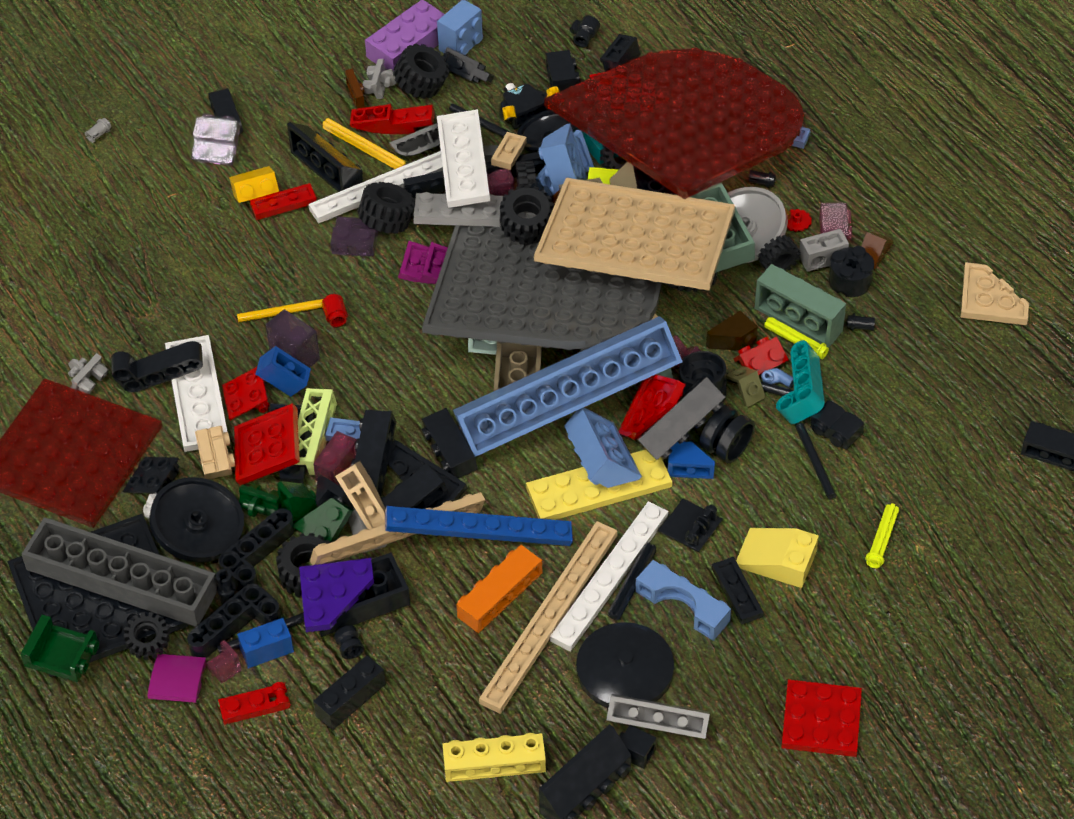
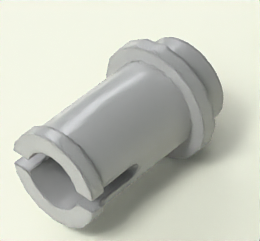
(102, 126)

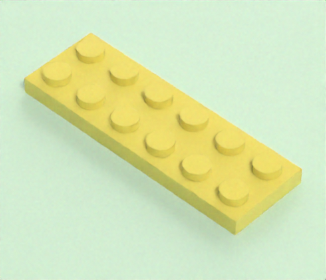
(574, 493)

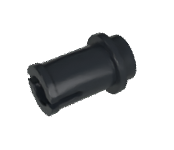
(762, 178)
(860, 322)

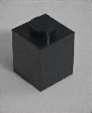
(639, 744)

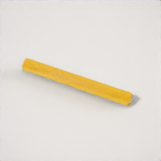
(363, 144)

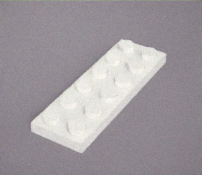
(463, 158)
(198, 396)

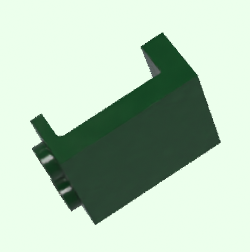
(59, 650)

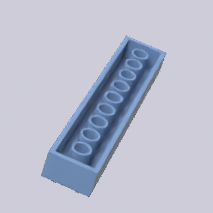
(567, 386)

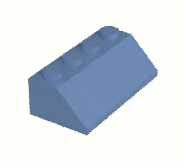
(601, 449)

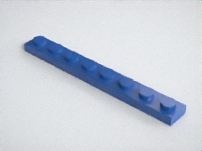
(478, 526)

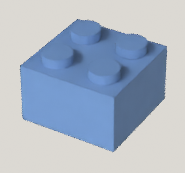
(460, 28)

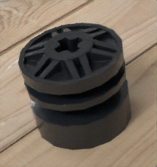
(703, 364)

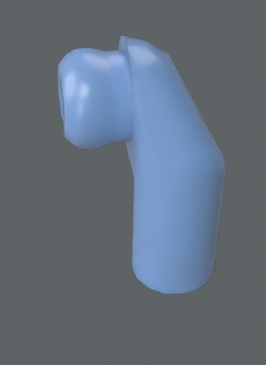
(777, 376)

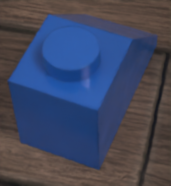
(690, 462)

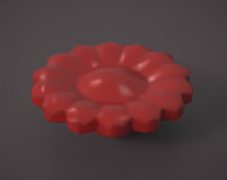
(799, 220)

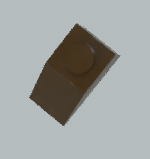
(732, 333)

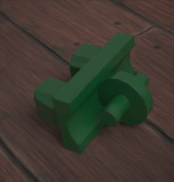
(258, 501)

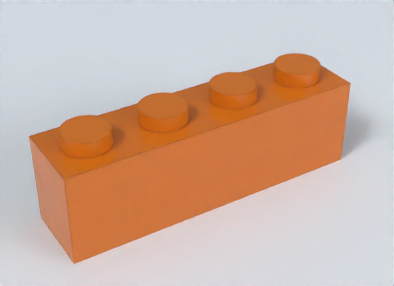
(499, 588)

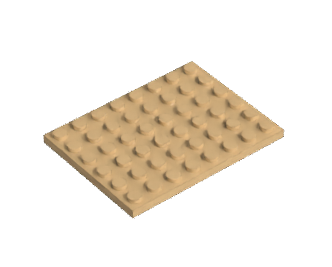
(636, 233)

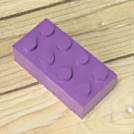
(412, 27)

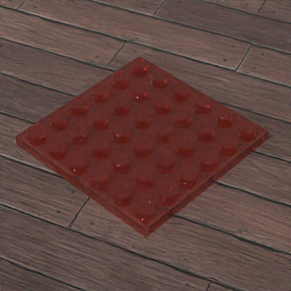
(72, 451)

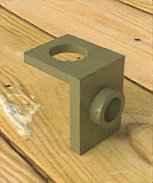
(749, 385)

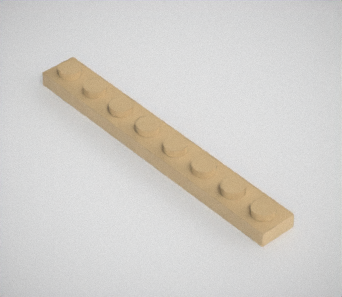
(376, 537)

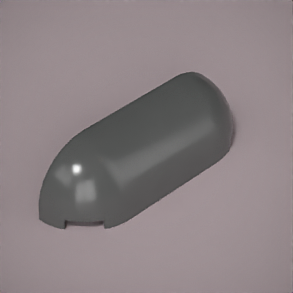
(417, 141)

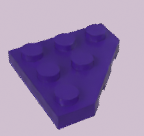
(332, 590)

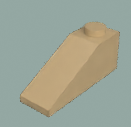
(362, 495)

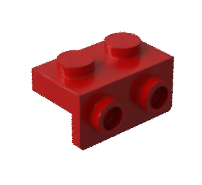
(764, 356)

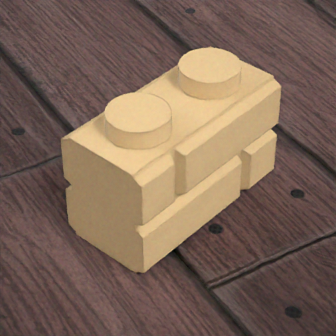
(213, 452)

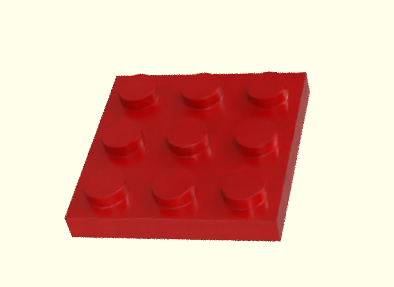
(266, 444)
(821, 718)

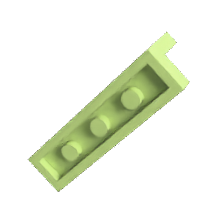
(324, 410)

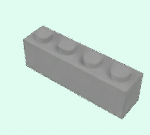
(658, 716)

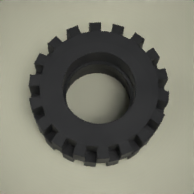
(421, 71)
(525, 200)
(386, 207)
(292, 555)

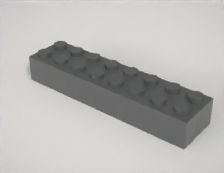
(120, 571)

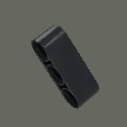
(223, 105)

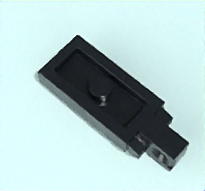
(466, 66)

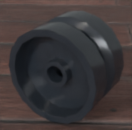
(727, 434)

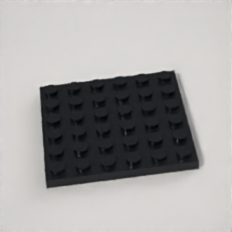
(85, 610)

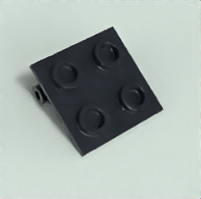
(153, 475)
(691, 524)

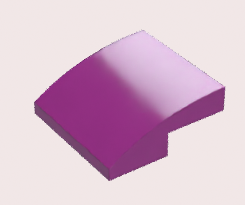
(422, 262)
(176, 678)

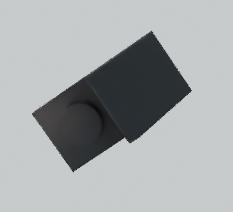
(327, 489)

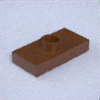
(356, 89)

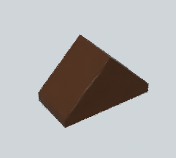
(876, 246)

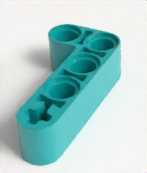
(808, 387)

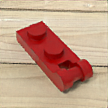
(254, 703)

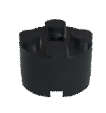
(851, 271)

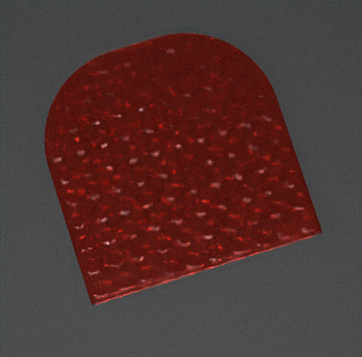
(685, 116)

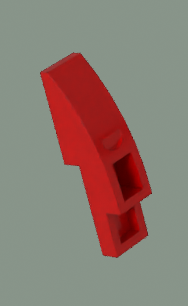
(385, 120)

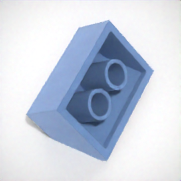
(561, 157)

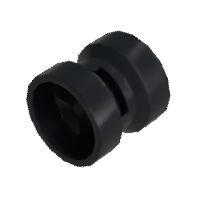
(348, 641)

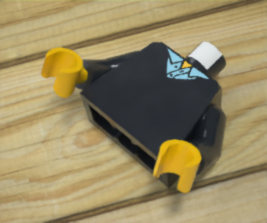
(522, 103)

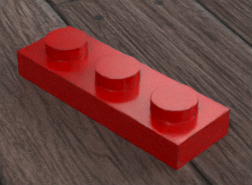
(282, 201)

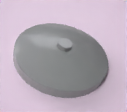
(761, 214)

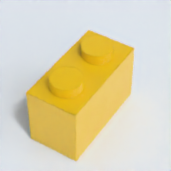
(254, 184)

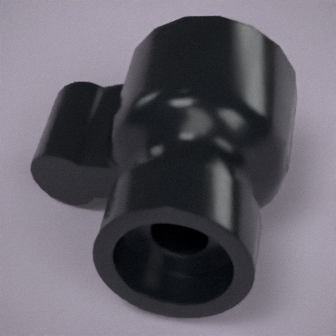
(584, 30)

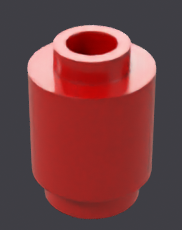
(334, 310)

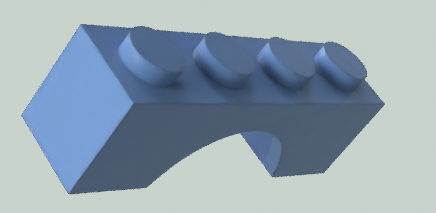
(661, 584)

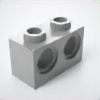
(818, 249)

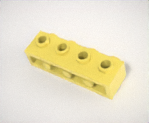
(494, 757)

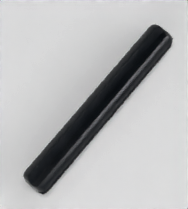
(629, 585)

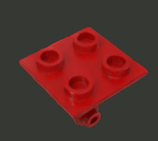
(245, 394)

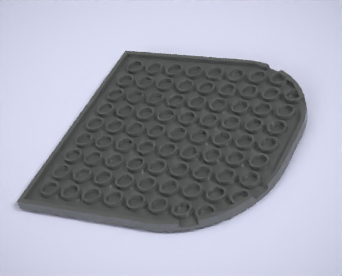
(502, 295)

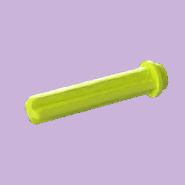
(794, 336)
(875, 557)

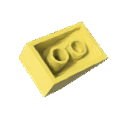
(779, 554)

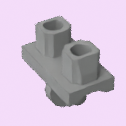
(378, 80)
(93, 367)

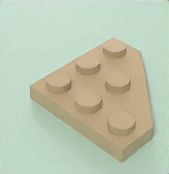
(990, 298)

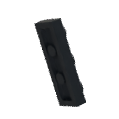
(737, 590)

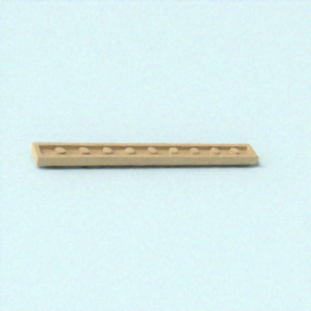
(547, 618)

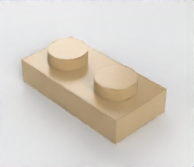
(508, 150)

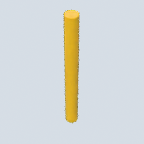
(292, 308)

